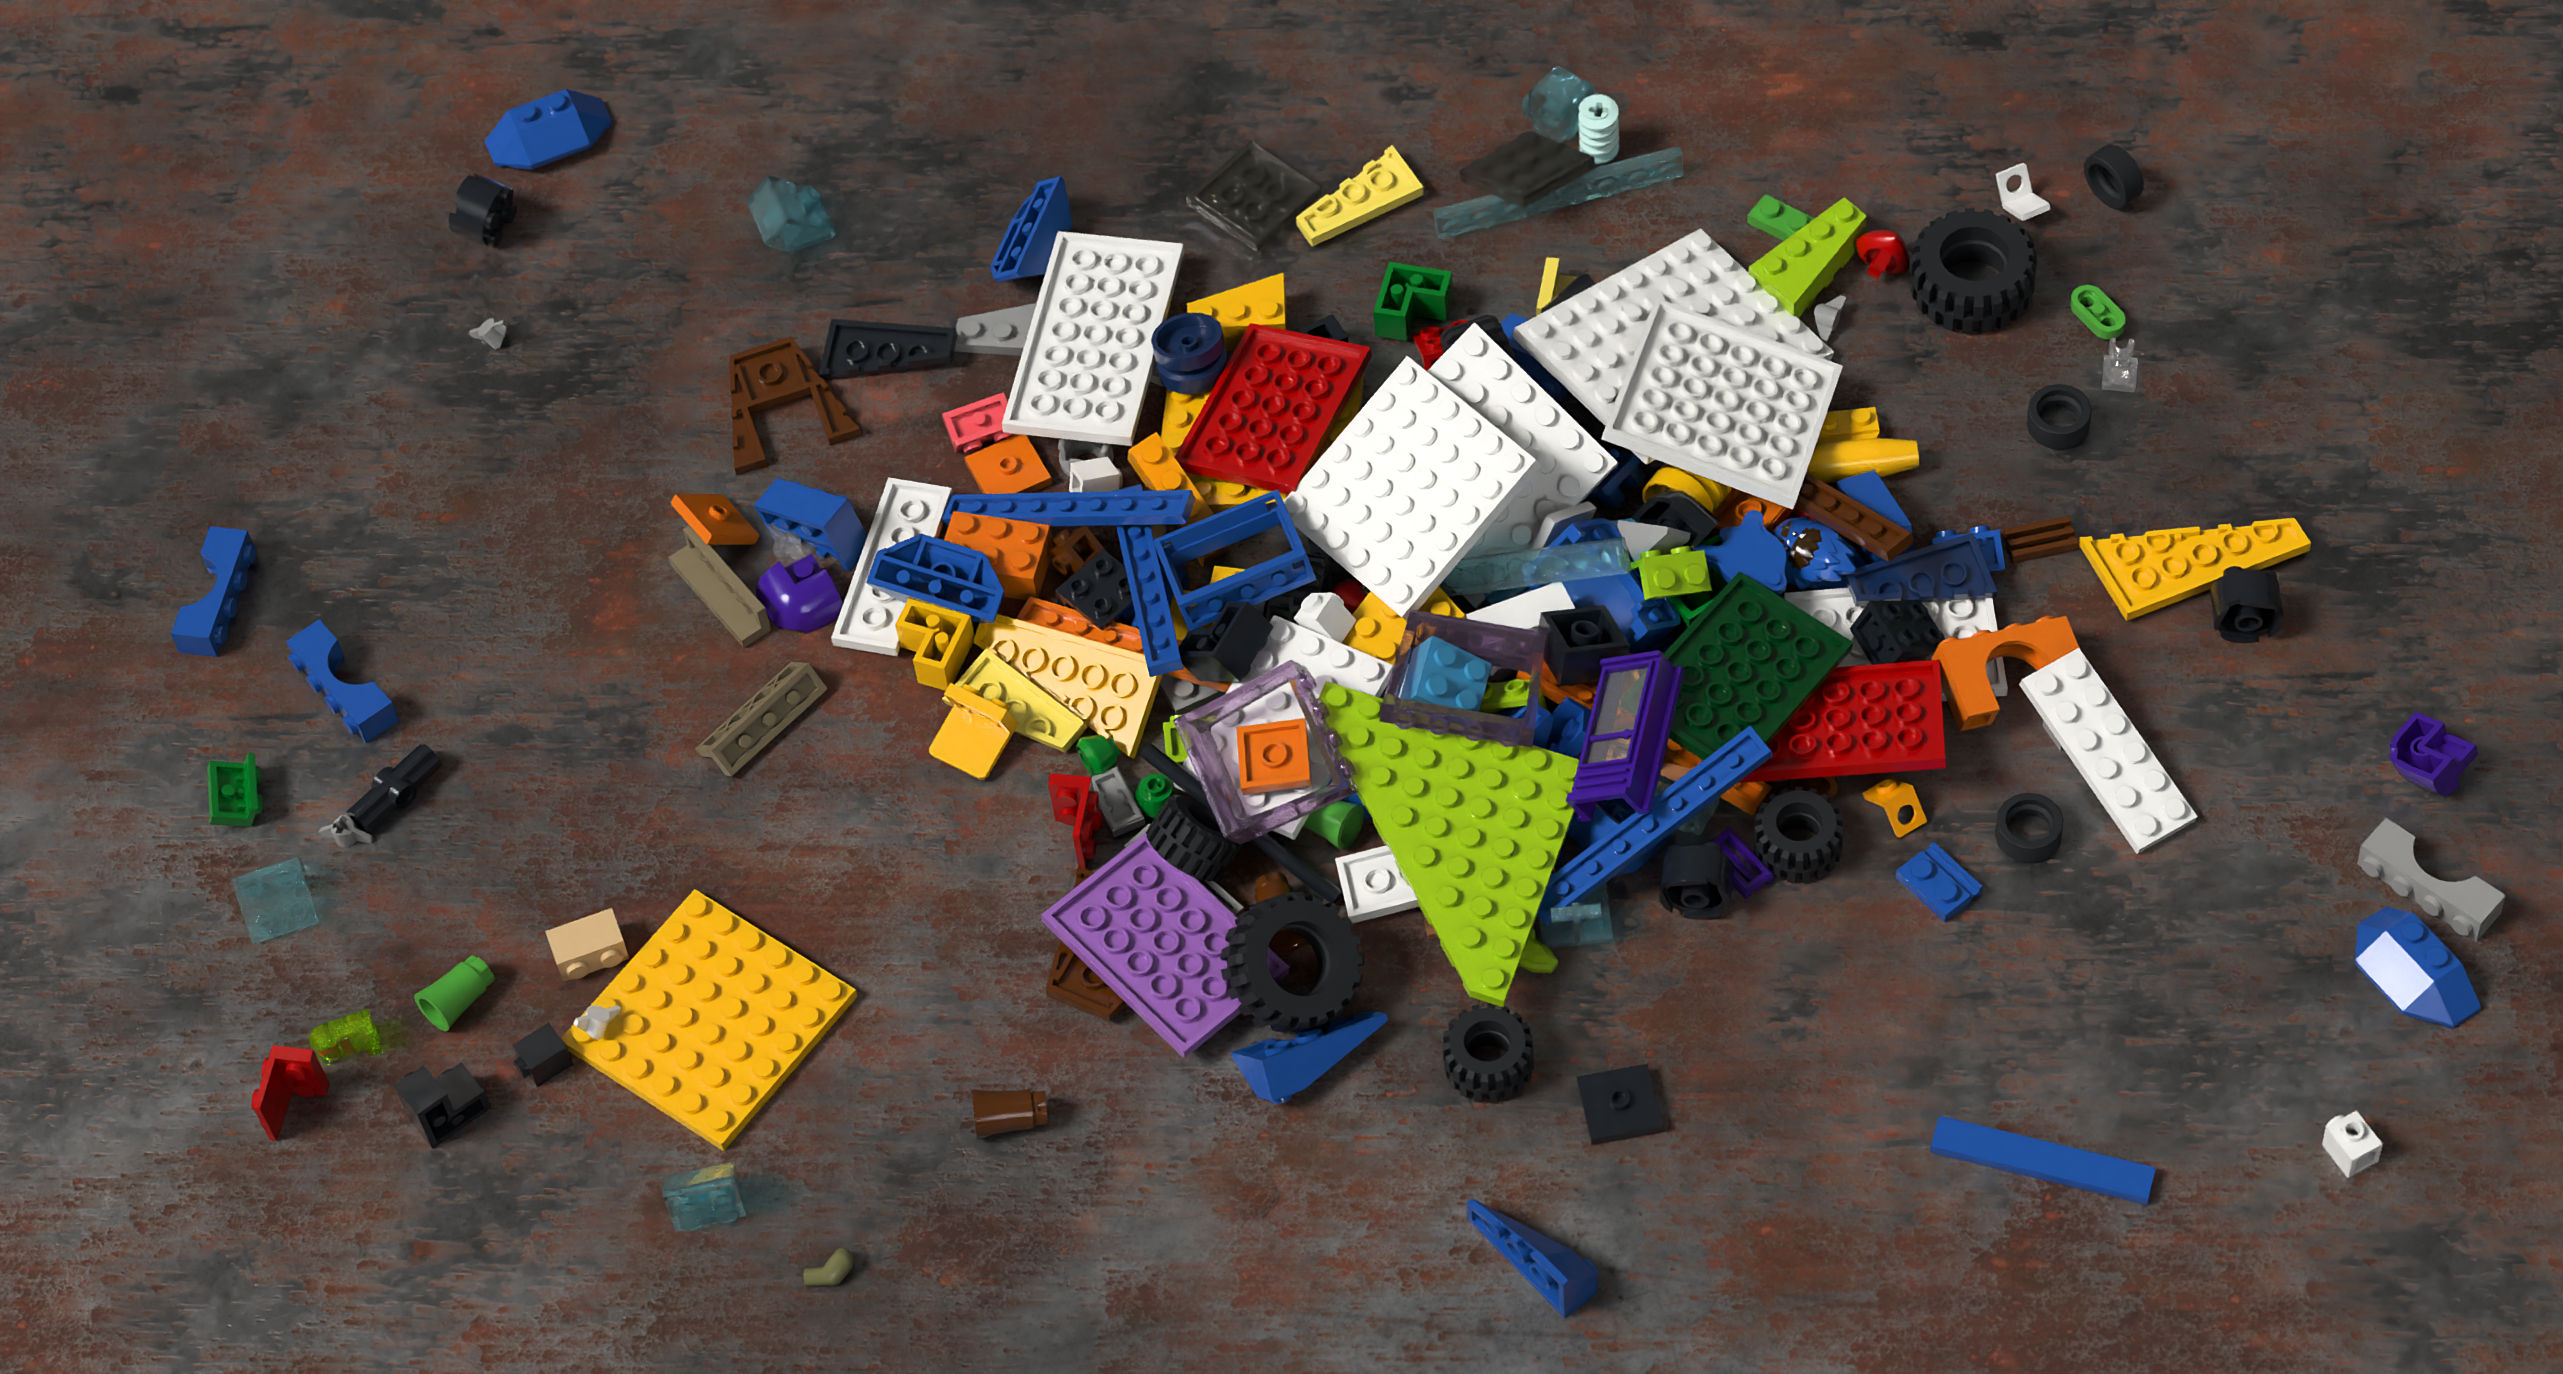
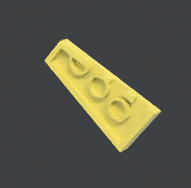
(1371, 193)
(1034, 710)

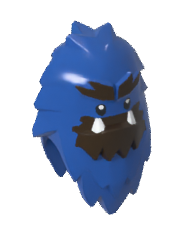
(1815, 554)

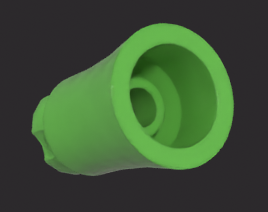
(1337, 823)
(454, 992)

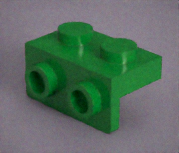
(234, 792)

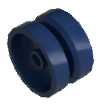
(1189, 352)

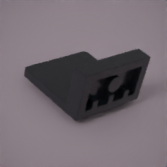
(1098, 591)
(1895, 631)

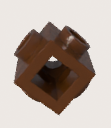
(1073, 550)

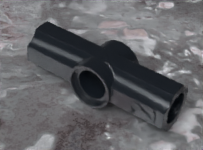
(394, 788)

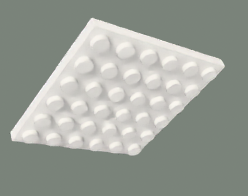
(1723, 403)
(1531, 418)
(1409, 488)

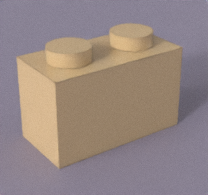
(587, 945)

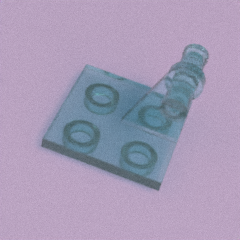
(1580, 923)

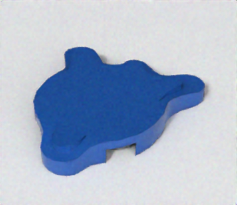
(1750, 551)

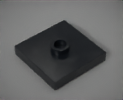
(1619, 1104)

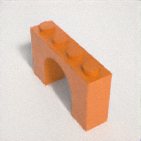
(1965, 662)

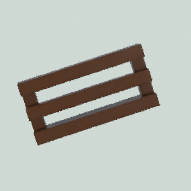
(2039, 534)

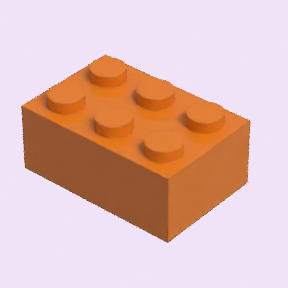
(1012, 547)

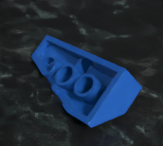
(1289, 1066)

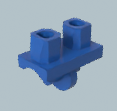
(1626, 471)

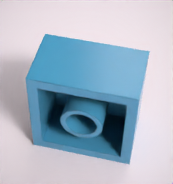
(1445, 676)

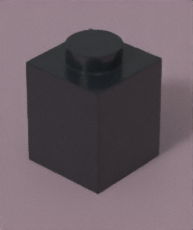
(541, 1055)

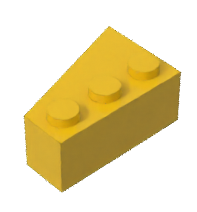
(1256, 303)

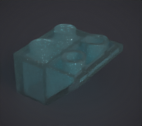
(789, 214)
(704, 1197)

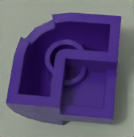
(799, 595)
(2430, 755)

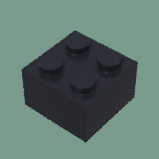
(1579, 641)

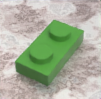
(1777, 218)

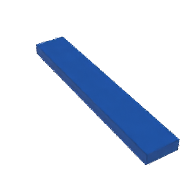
(2043, 1160)

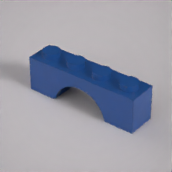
(204, 624)
(363, 705)

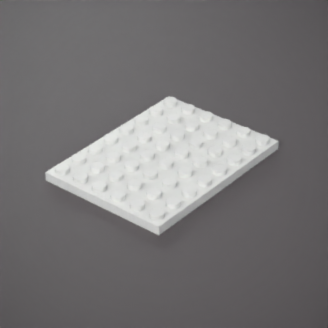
(1596, 332)

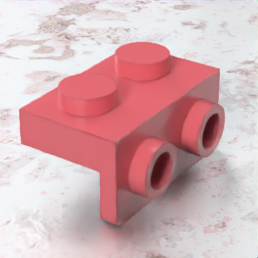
(977, 423)

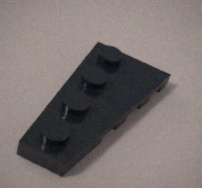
(878, 347)

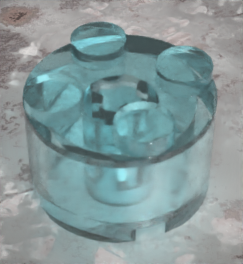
(1555, 104)

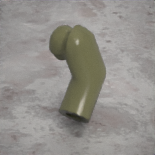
(832, 1272)

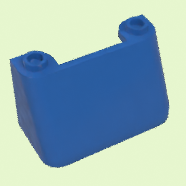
(1639, 619)

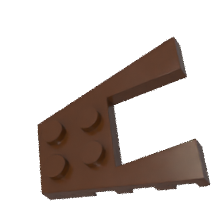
(772, 377)
(1079, 985)

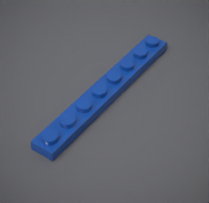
(1079, 507)
(1149, 597)
(1644, 831)

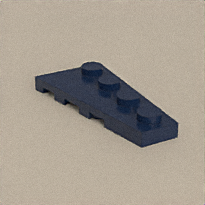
(1929, 574)

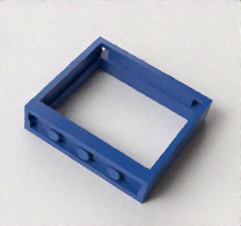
(1250, 585)

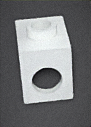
(2021, 202)

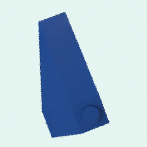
(1547, 1265)

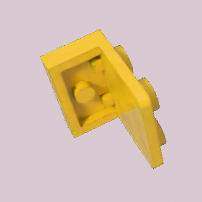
(973, 732)

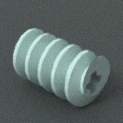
(1599, 127)

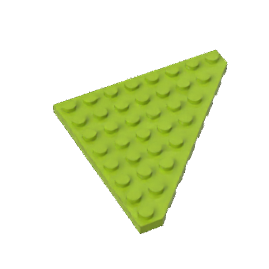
(1466, 828)

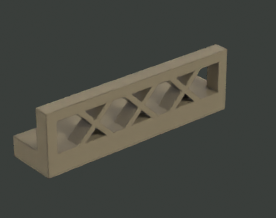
(720, 589)
(762, 717)

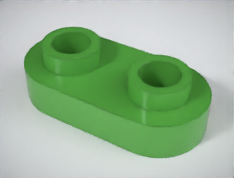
(2099, 314)

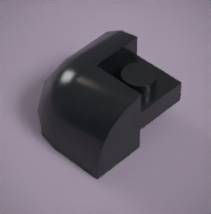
(1680, 512)

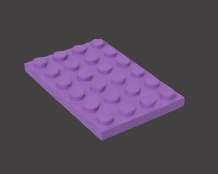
(1155, 943)

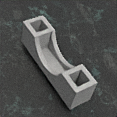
(2465, 905)

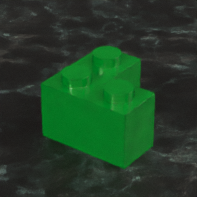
(1410, 293)

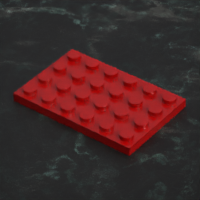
(1273, 408)
(1863, 724)

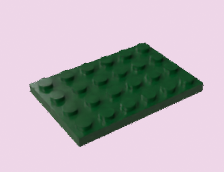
(1748, 665)

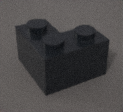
(1228, 646)
(441, 1105)

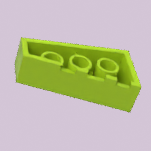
(1810, 257)

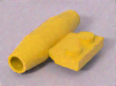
(1853, 445)

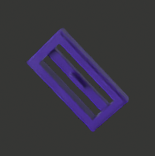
(1740, 885)

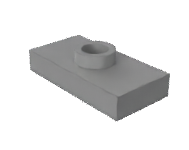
(1117, 802)

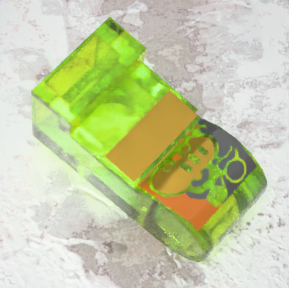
(345, 1037)

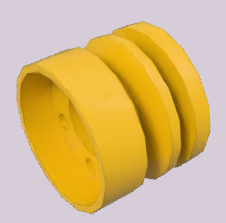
(1673, 478)

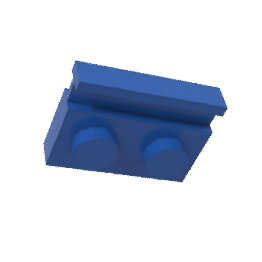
(1939, 882)

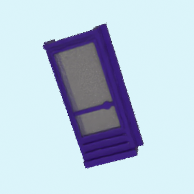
(1627, 733)

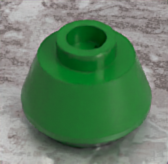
(1097, 753)
(1153, 793)

